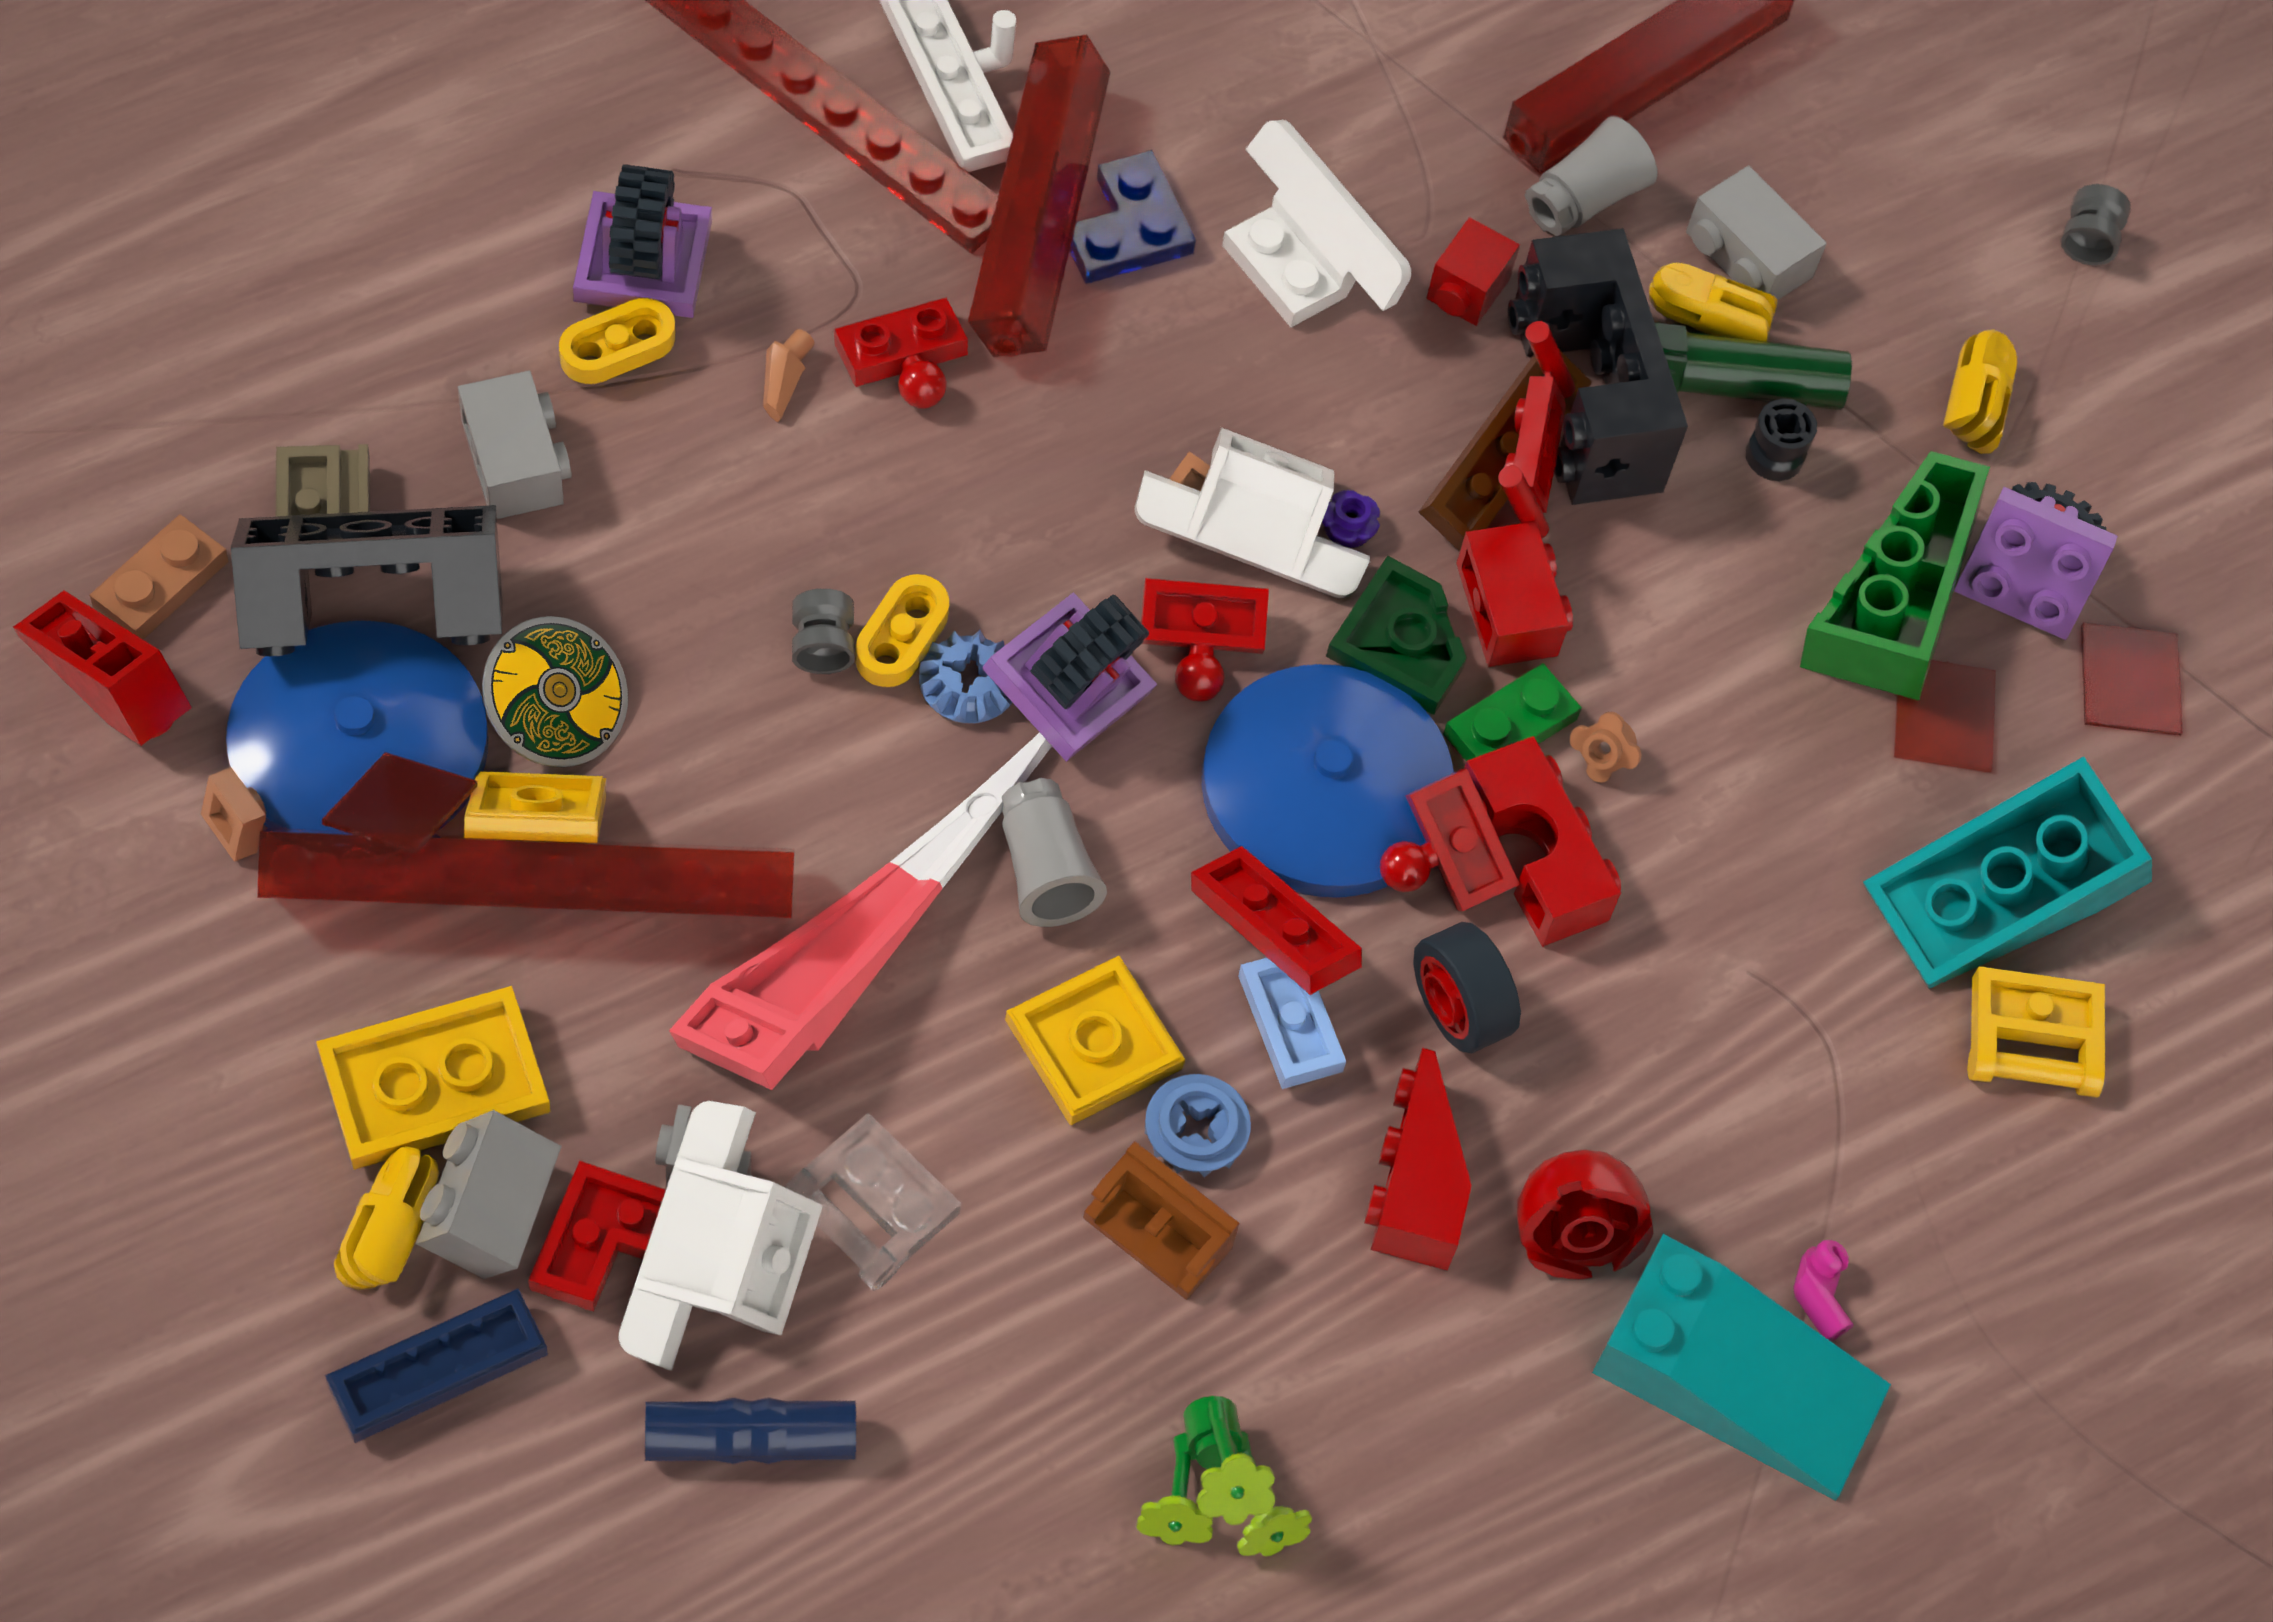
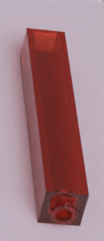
(1634, 73)
(1039, 197)

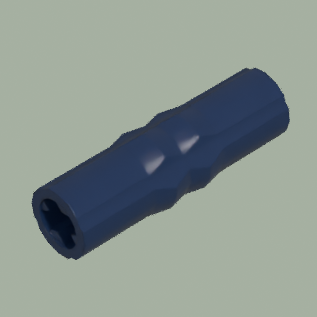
(750, 1430)

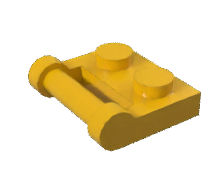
(2037, 1012)

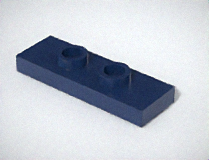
(436, 1365)

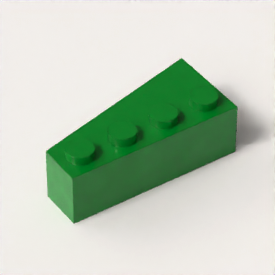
(1897, 595)

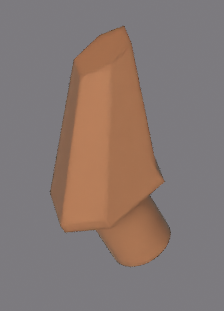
(784, 371)

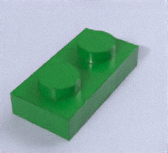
(1522, 709)

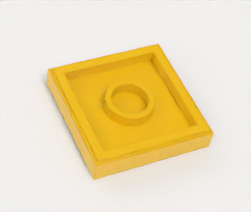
(536, 807)
(1094, 1040)

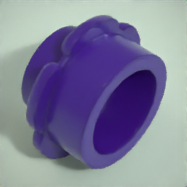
(1347, 530)

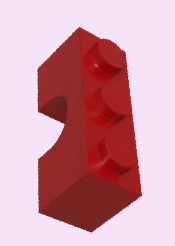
(1526, 797)

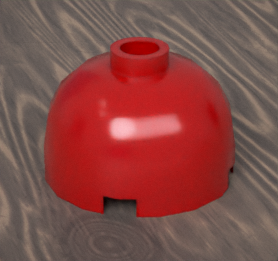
(1583, 1214)

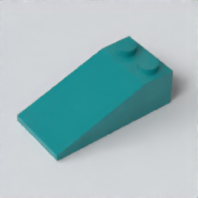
(2012, 875)
(1742, 1369)

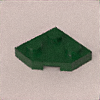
(1402, 635)

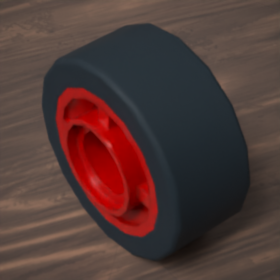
(1467, 987)

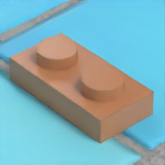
(159, 577)

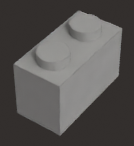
(1755, 235)
(512, 443)
(487, 1194)

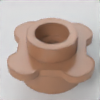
(1622, 742)

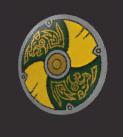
(555, 691)

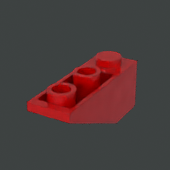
(1428, 1178)

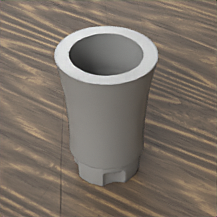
(1592, 177)
(1048, 856)

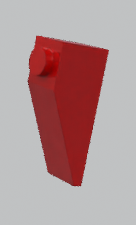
(106, 667)

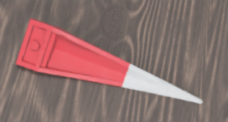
(805, 984)

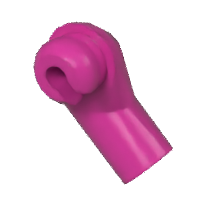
(1816, 1288)

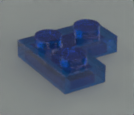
(1143, 223)

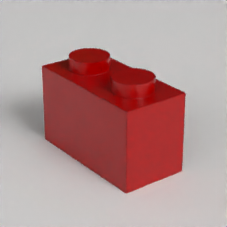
(1514, 593)

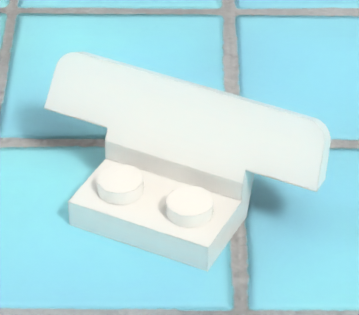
(1314, 235)
(1258, 511)
(717, 1241)

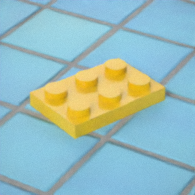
(429, 1073)

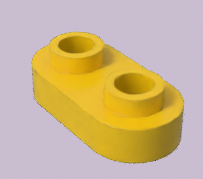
(615, 341)
(898, 634)

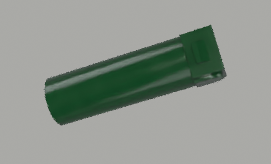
(1756, 368)

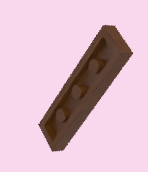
(1471, 489)

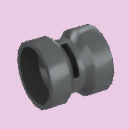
(2096, 224)
(823, 628)

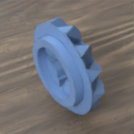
(942, 681)
(1201, 1098)

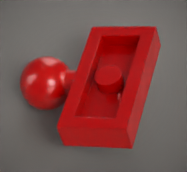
(905, 345)
(1204, 620)
(1458, 842)

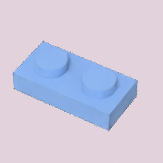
(1291, 1025)

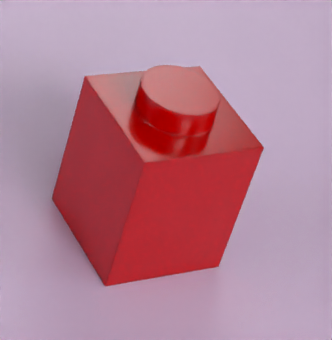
(1472, 271)

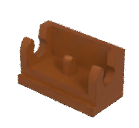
(1161, 1220)

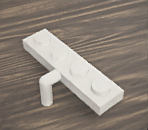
(955, 76)

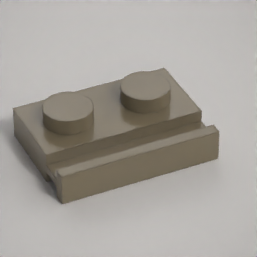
(322, 480)

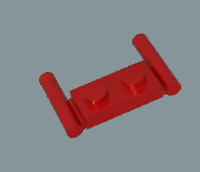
(1539, 424)

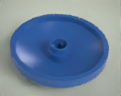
(334, 706)
(1318, 774)

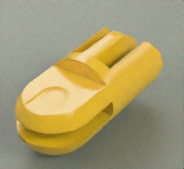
(1712, 302)
(1982, 390)
(386, 1221)

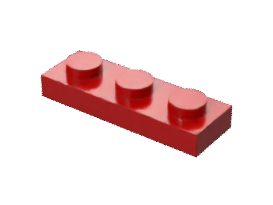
(1276, 920)

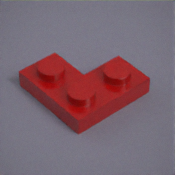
(593, 1224)

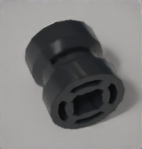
(1781, 439)

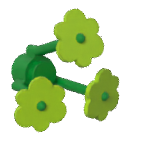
(1230, 1484)

